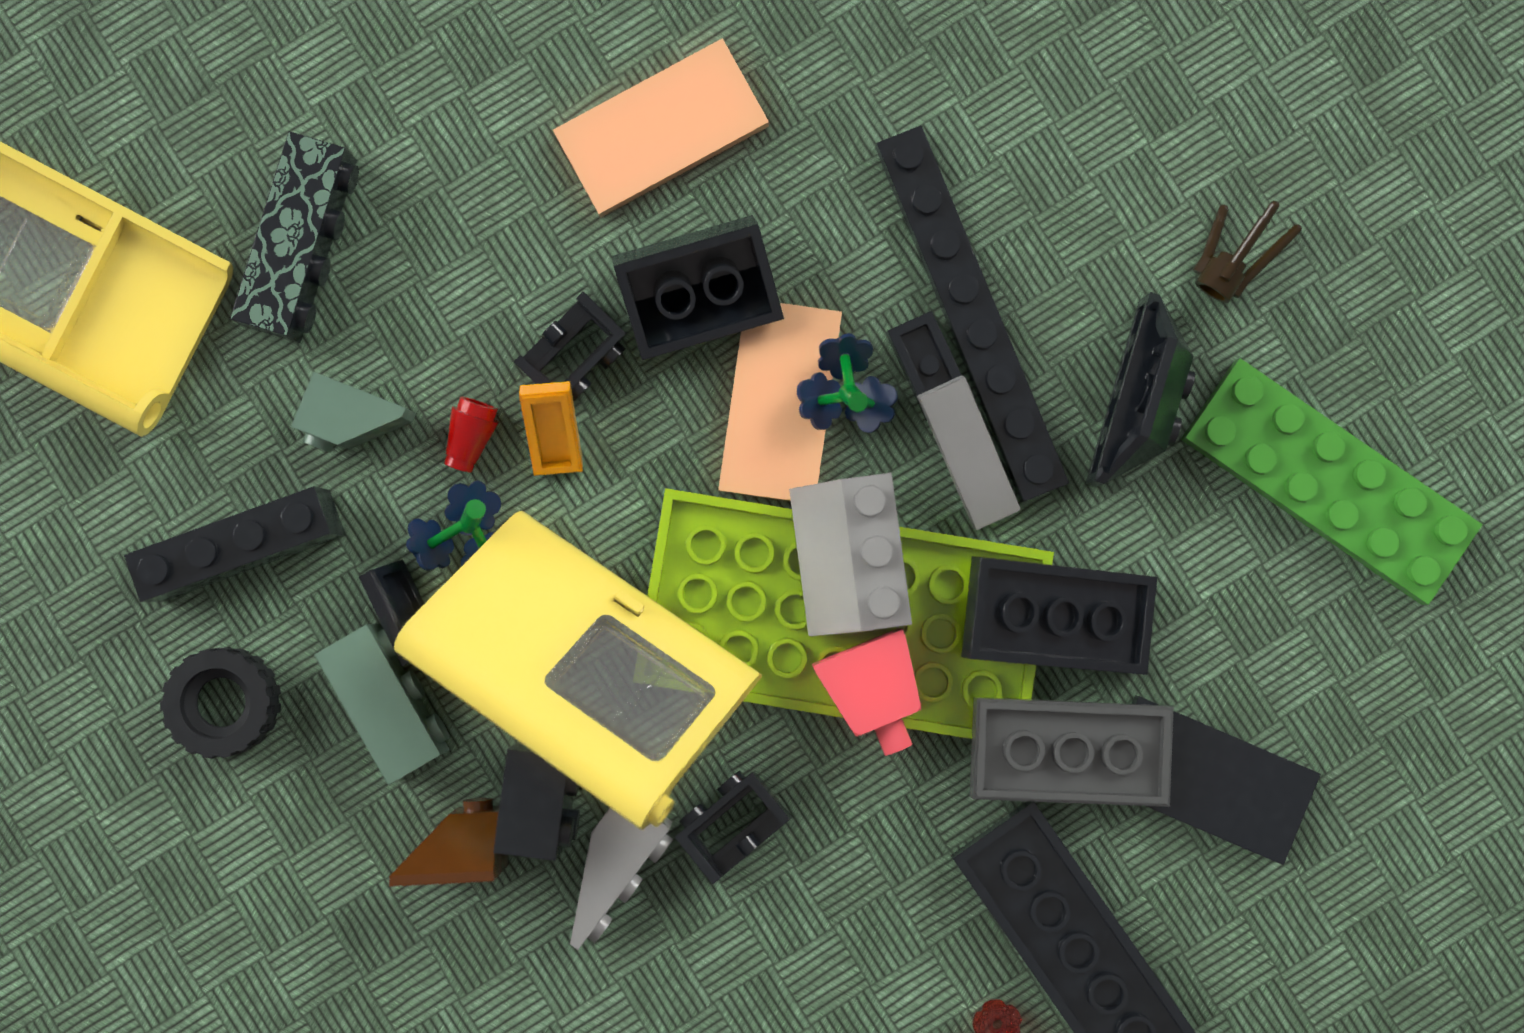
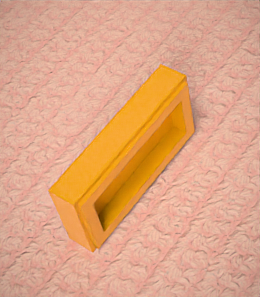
(551, 428)

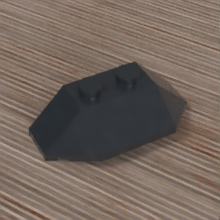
(1144, 395)

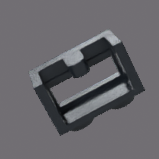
(562, 332)
(746, 841)

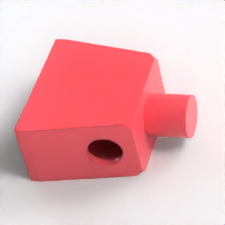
(874, 688)

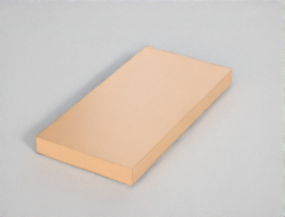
(661, 127)
(766, 437)

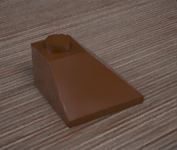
(456, 849)

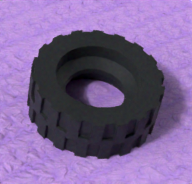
(182, 710)

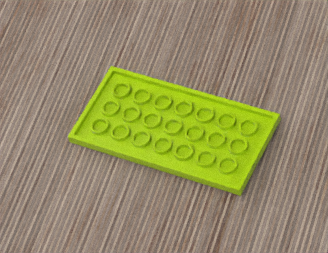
(738, 582)

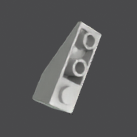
(610, 870)

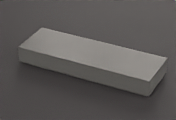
(968, 452)

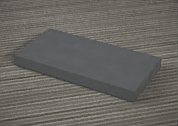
(1071, 752)

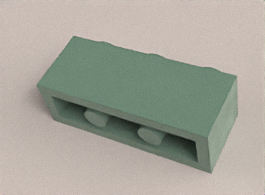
(383, 702)

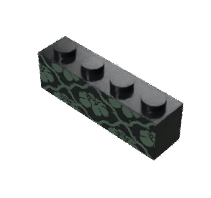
(295, 238)
(234, 545)

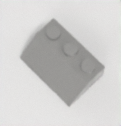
(850, 555)

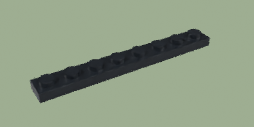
(971, 314)

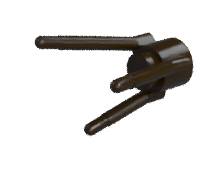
(1223, 275)

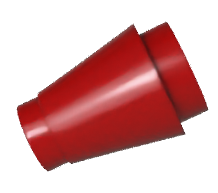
(469, 432)

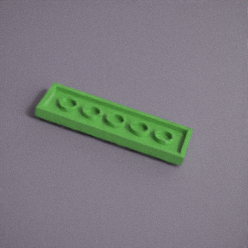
(1331, 482)

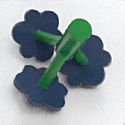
(865, 402)
(471, 509)

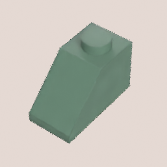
(345, 415)

